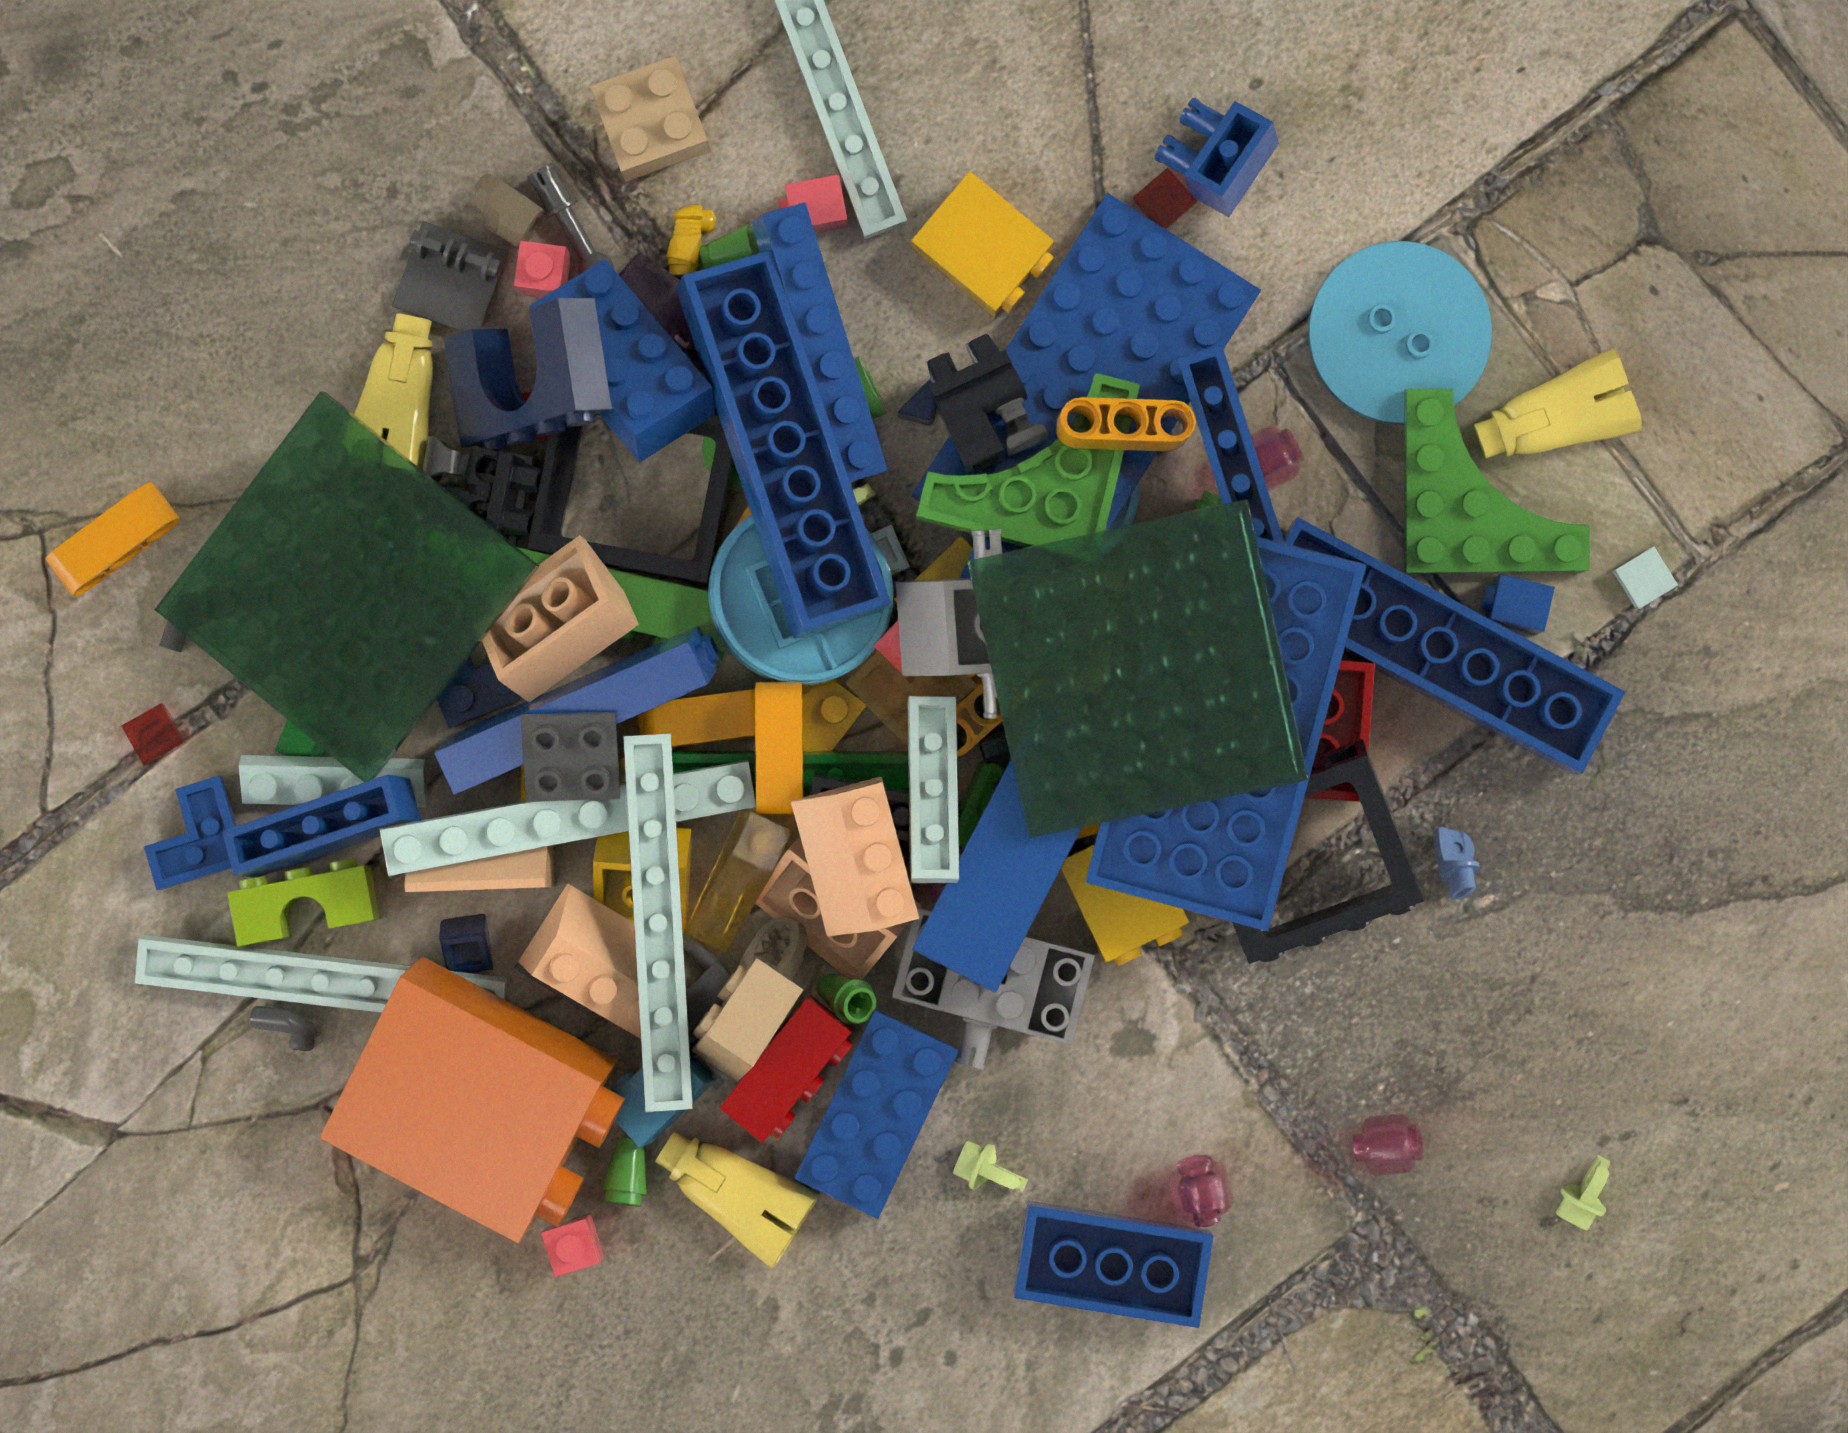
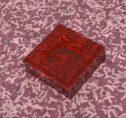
(1164, 199)
(153, 734)

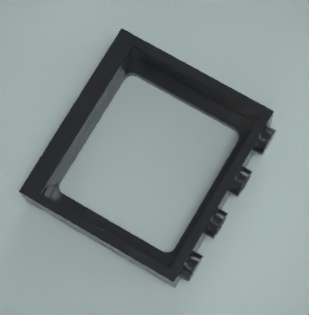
(554, 495)
(1351, 765)

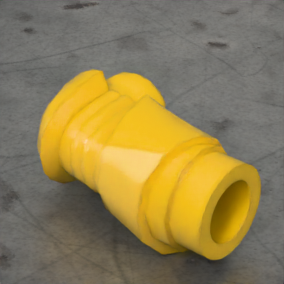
(686, 241)

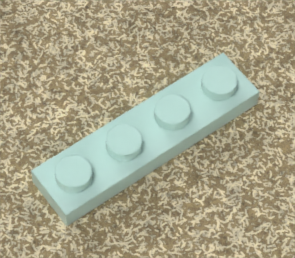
(305, 778)
(933, 790)

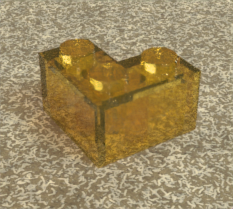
(887, 692)

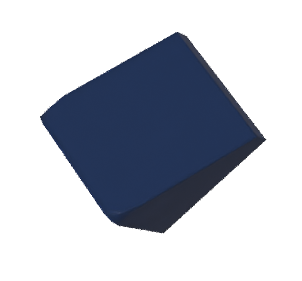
(919, 407)
(466, 944)

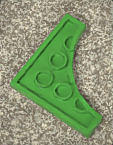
(1042, 498)
(1457, 515)

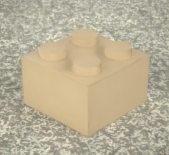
(650, 118)
(747, 1020)

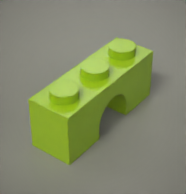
(263, 909)

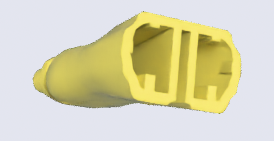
(399, 388)
(1565, 411)
(745, 1198)

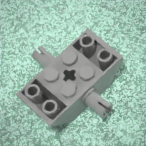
(942, 626)
(1037, 998)

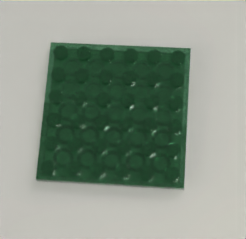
(346, 587)
(1138, 669)

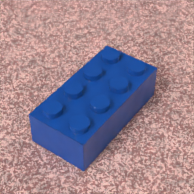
(649, 378)
(876, 1113)
(1113, 1264)

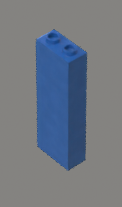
(623, 687)
(998, 892)

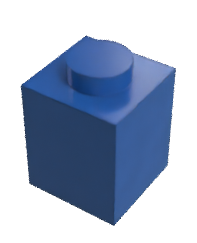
(1517, 603)

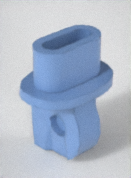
(1455, 860)

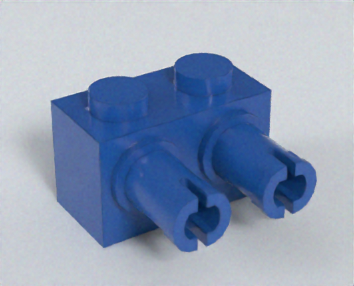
(1230, 158)

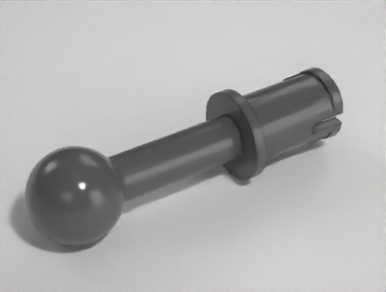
(558, 203)

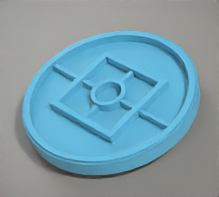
(1397, 323)
(756, 627)

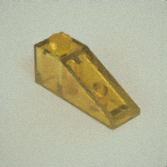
(737, 879)

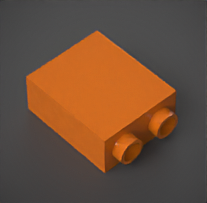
(474, 1102)

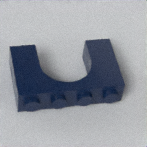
(567, 386)

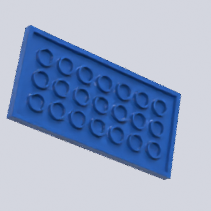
(1122, 309)
(1234, 849)

